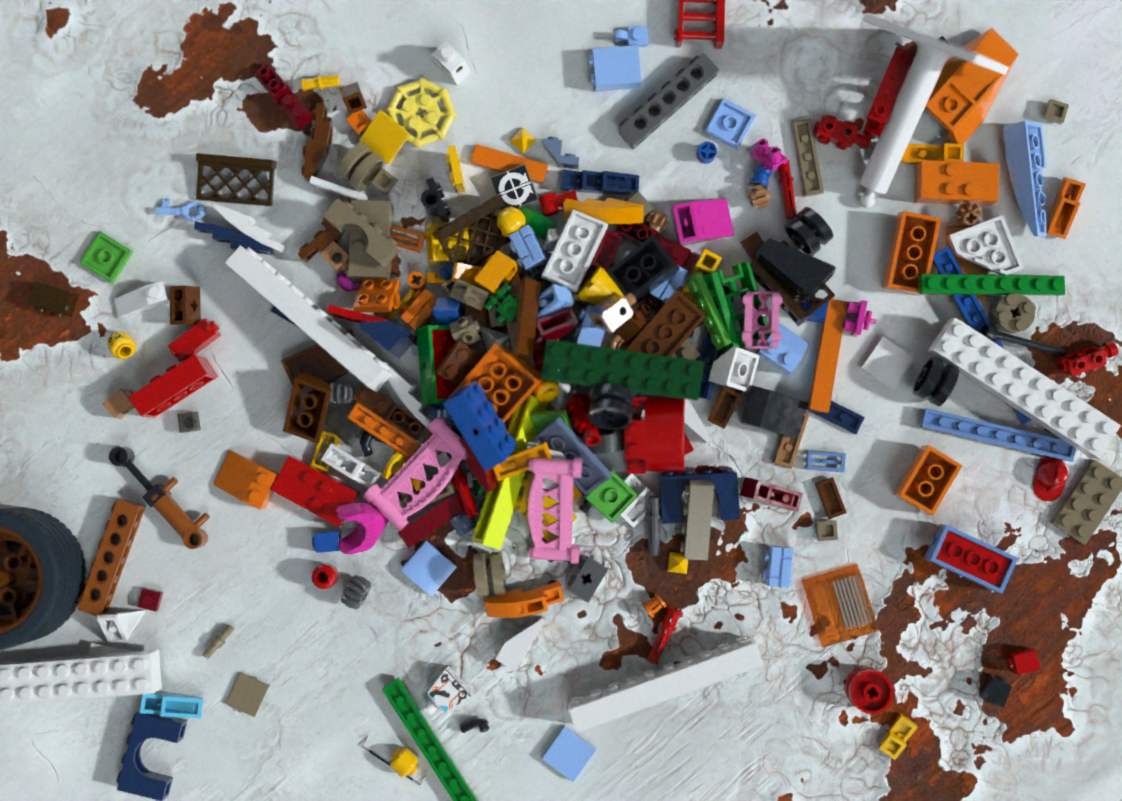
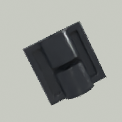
(435, 193)

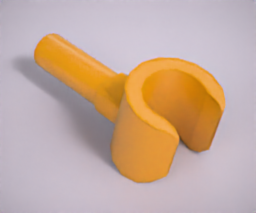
(432, 277)

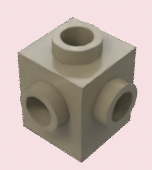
(466, 330)

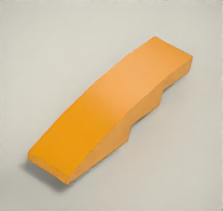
(610, 211)

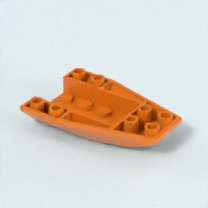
(967, 89)

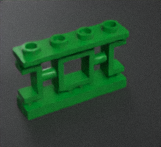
(723, 302)

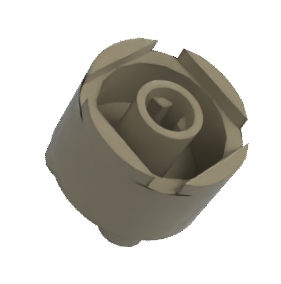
(1022, 311)

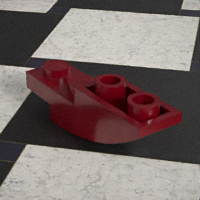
(283, 95)
(638, 233)

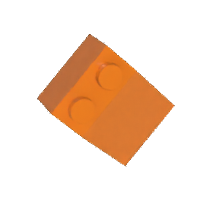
(246, 480)

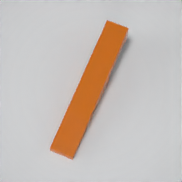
(827, 357)

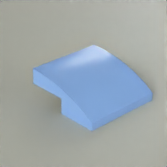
(428, 568)

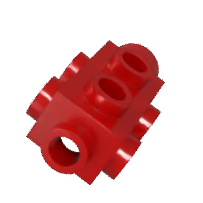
(837, 135)
(1082, 362)
(578, 408)

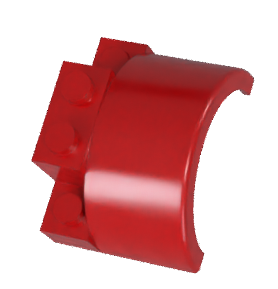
(656, 436)

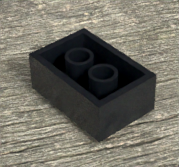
(643, 269)

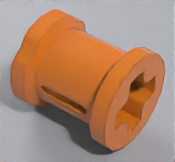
(411, 281)
(654, 605)

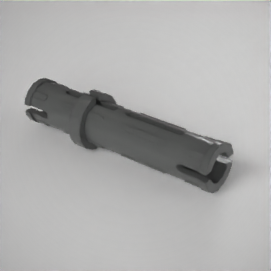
(653, 525)

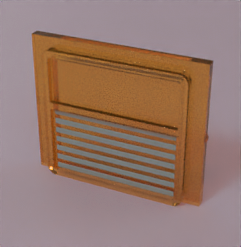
(840, 605)

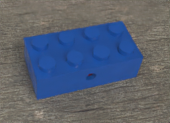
(480, 425)

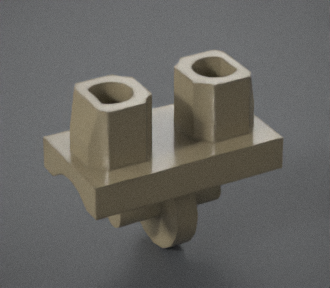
(469, 294)

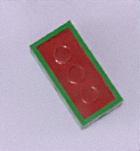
(433, 346)

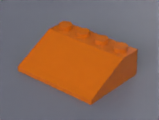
(505, 380)

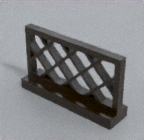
(232, 163)
(465, 221)
(789, 302)

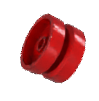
(880, 692)

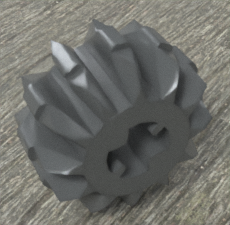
(341, 392)
(356, 592)

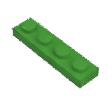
(705, 303)

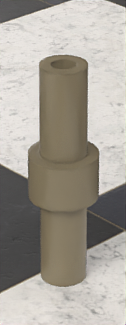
(218, 641)

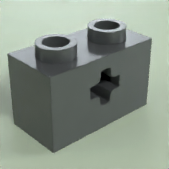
(586, 590)

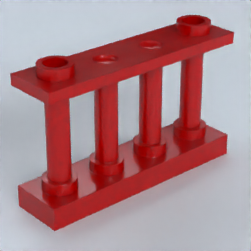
(716, 17)
(888, 91)

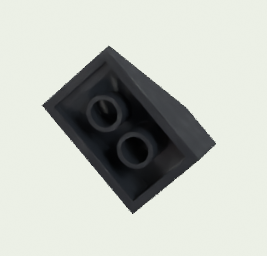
(774, 412)

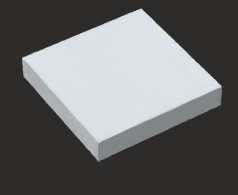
(887, 363)

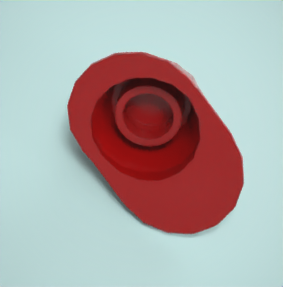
(1050, 479)

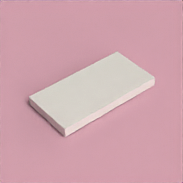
(574, 250)

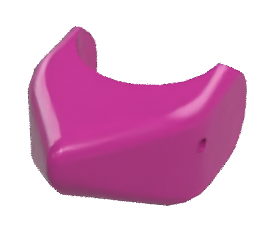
(368, 530)

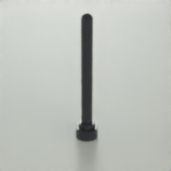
(992, 333)

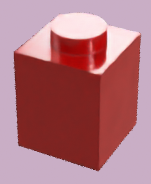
(1023, 661)

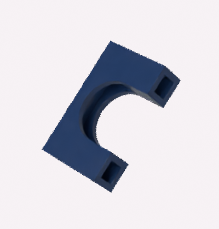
(725, 488)
(134, 775)

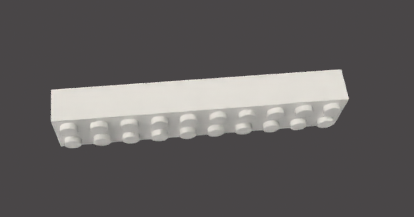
(309, 317)
(1024, 388)
(80, 677)
(664, 683)

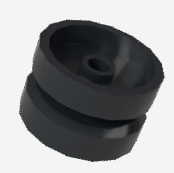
(808, 231)
(936, 381)
(610, 406)

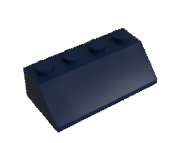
(388, 335)

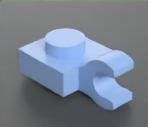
(634, 36)

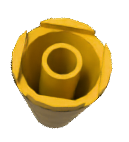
(598, 288)

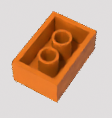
(927, 480)

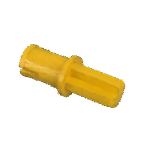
(320, 82)

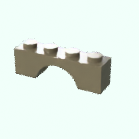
(344, 218)

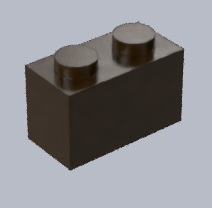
(52, 298)

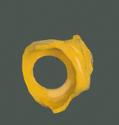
(401, 460)

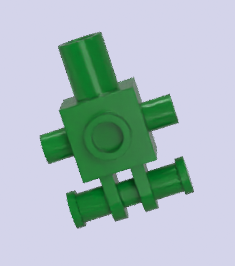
(508, 308)

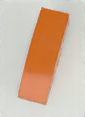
(1065, 207)

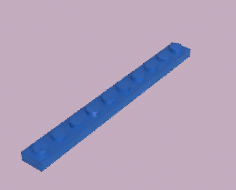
(967, 304)

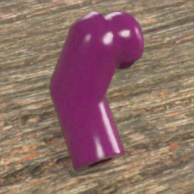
(346, 284)

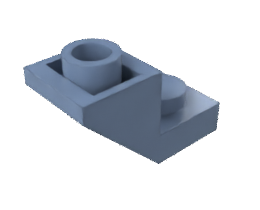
(554, 147)
(463, 524)

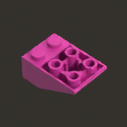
(701, 221)

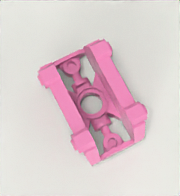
(752, 316)

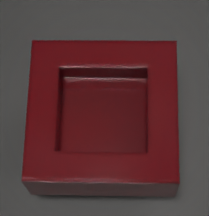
(150, 599)

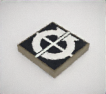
(515, 187)

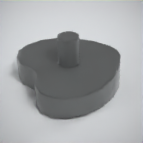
(470, 477)

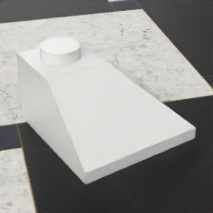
(735, 369)

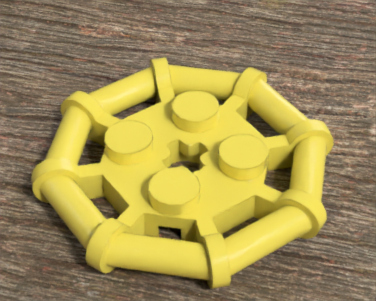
(424, 102)

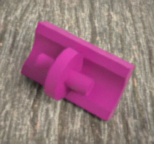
(768, 156)
(859, 309)

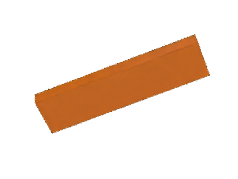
(504, 161)
(384, 430)

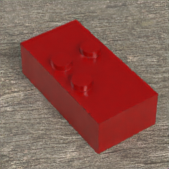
(173, 386)
(313, 489)

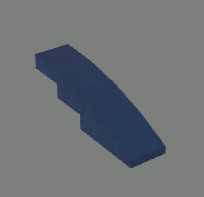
(599, 182)
(231, 236)

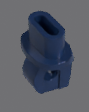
(438, 411)

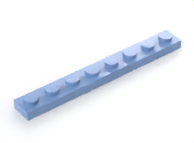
(997, 434)

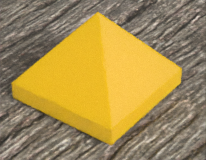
(523, 140)
(677, 563)

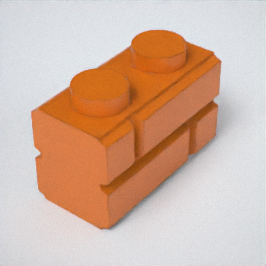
(420, 310)

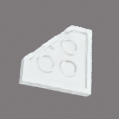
(988, 246)

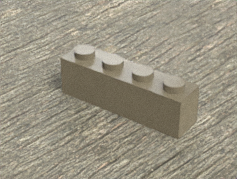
(698, 519)

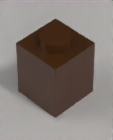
(353, 98)

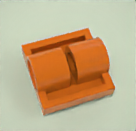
(377, 295)

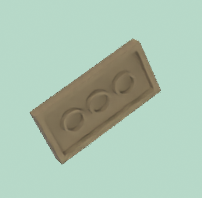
(1088, 502)

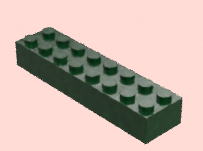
(632, 369)

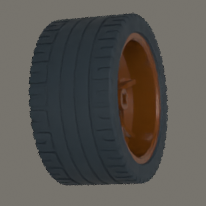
(56, 579)

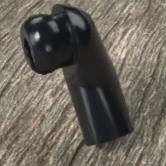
(475, 723)

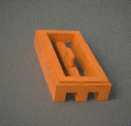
(420, 243)

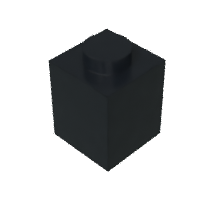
(995, 690)

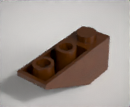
(641, 314)

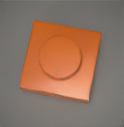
(359, 121)

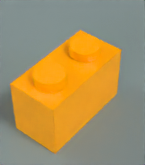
(495, 273)

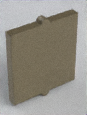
(247, 694)

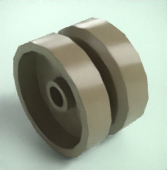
(360, 166)
(486, 574)

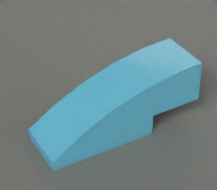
(171, 705)

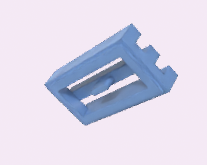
(808, 461)

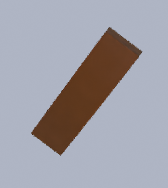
(724, 406)

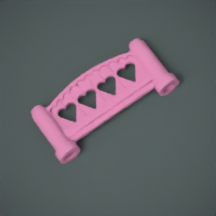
(562, 473)
(387, 498)

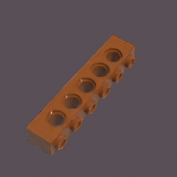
(88, 601)

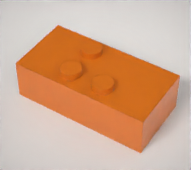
(956, 182)
(911, 251)

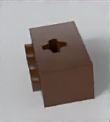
(184, 305)

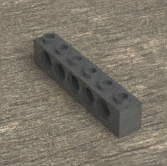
(700, 65)

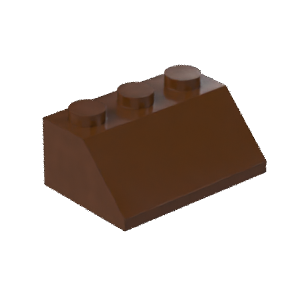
(307, 407)

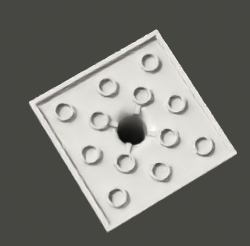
(910, 103)

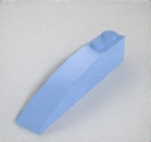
(1025, 162)

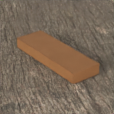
(788, 447)

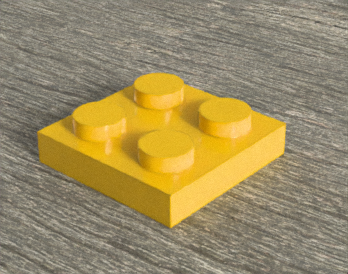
(454, 164)

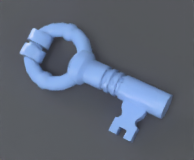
(184, 211)

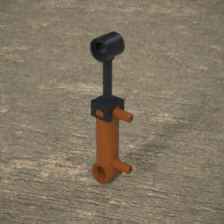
(159, 498)

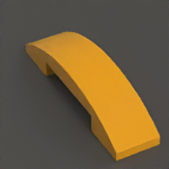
(948, 152)

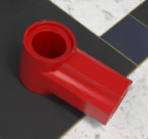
(553, 203)

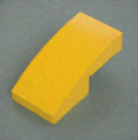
(897, 735)

